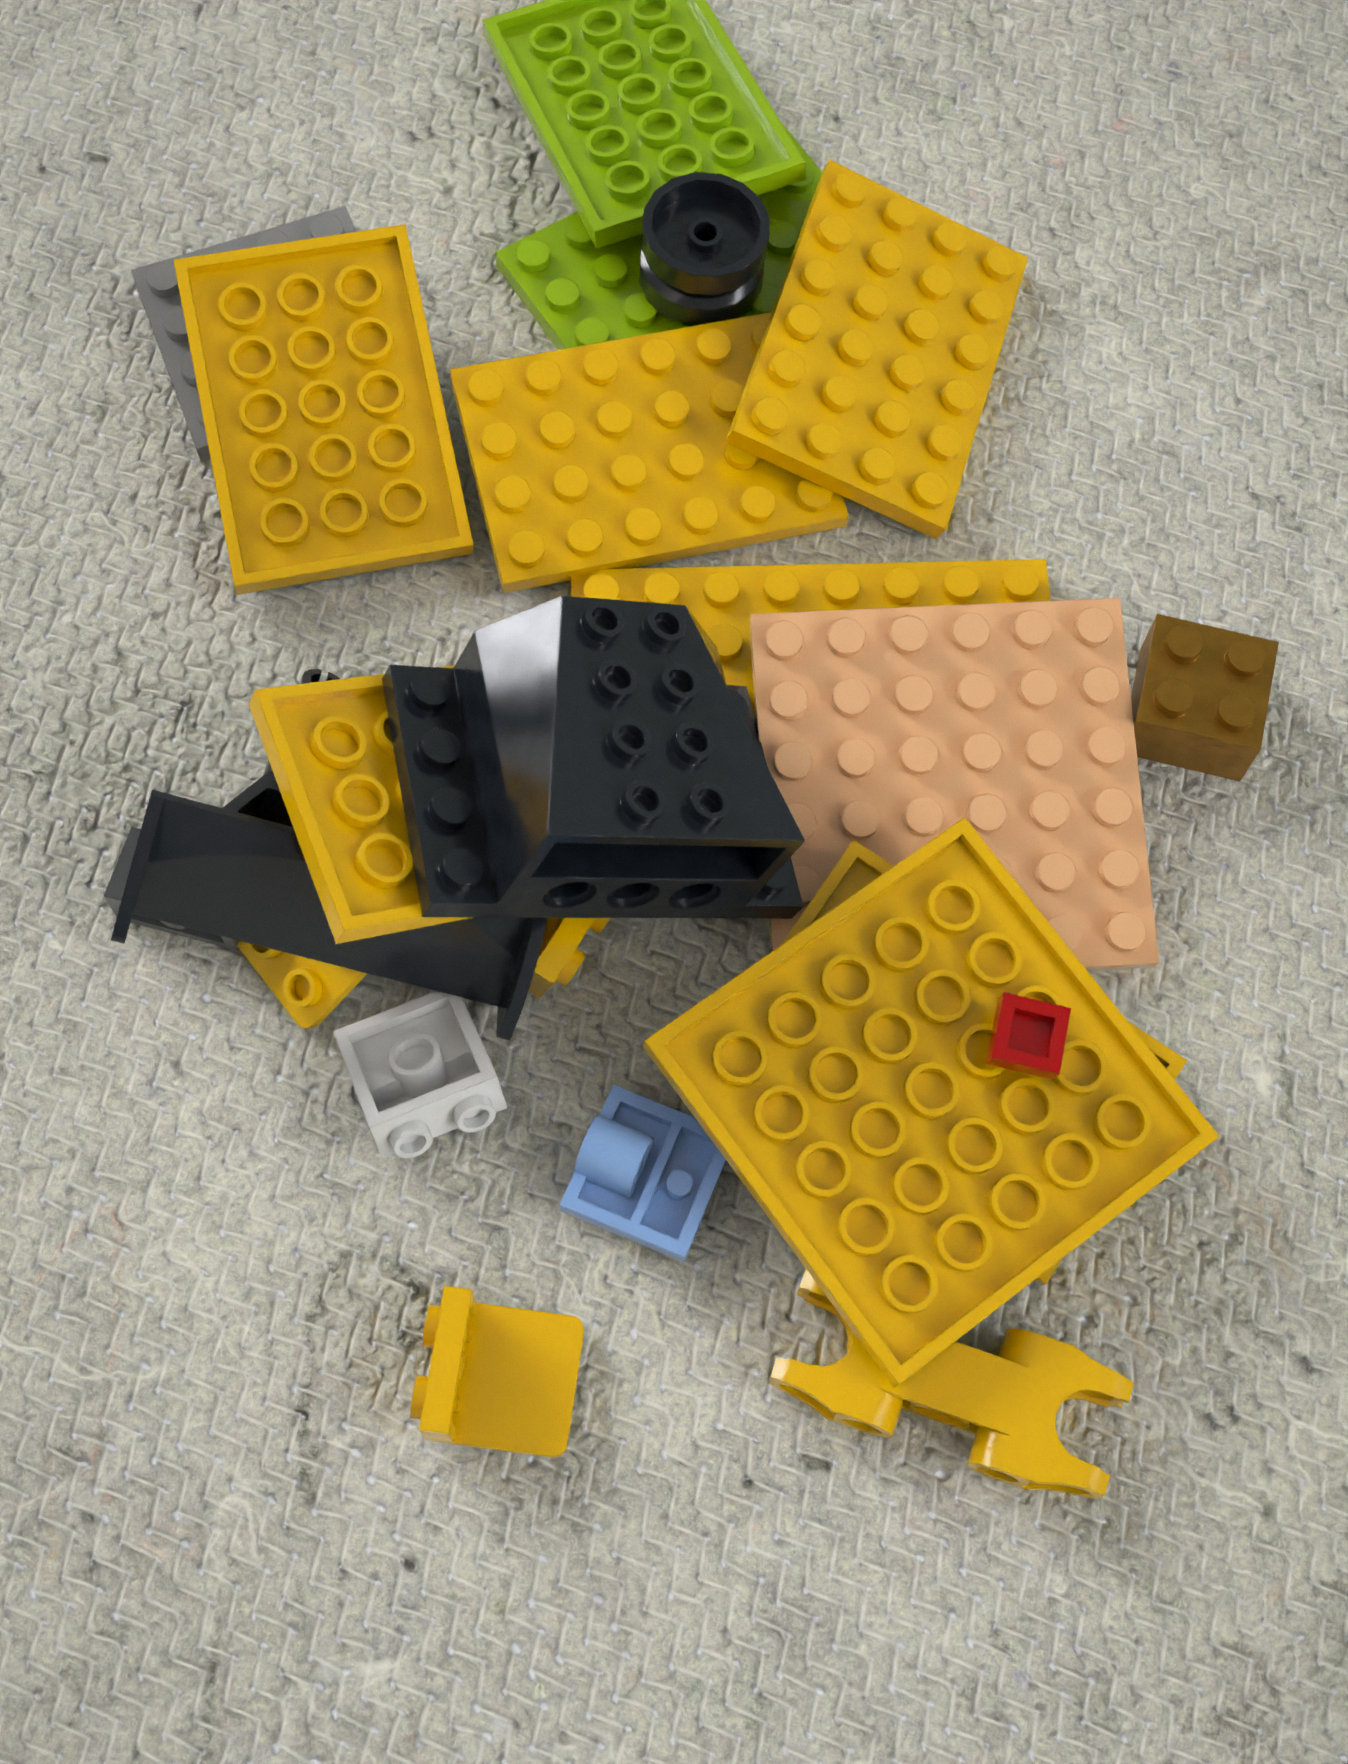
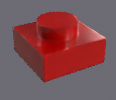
(1028, 1036)

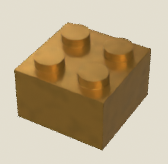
(1201, 696)

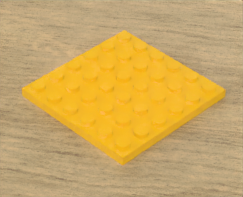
(877, 1134)

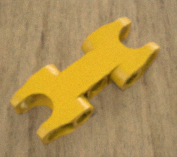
(1000, 1399)

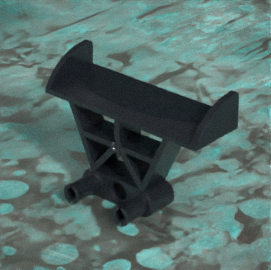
(247, 880)

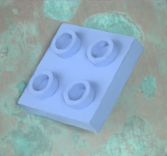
(644, 1174)

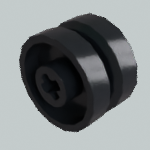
(703, 248)

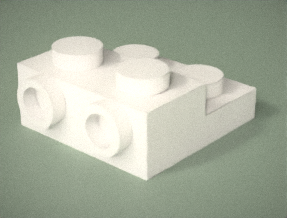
(420, 1073)

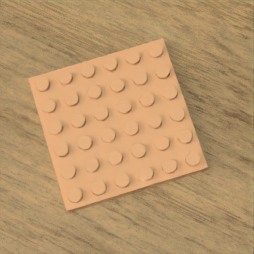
(975, 712)

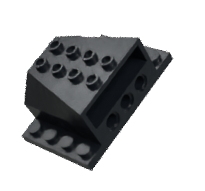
(589, 773)

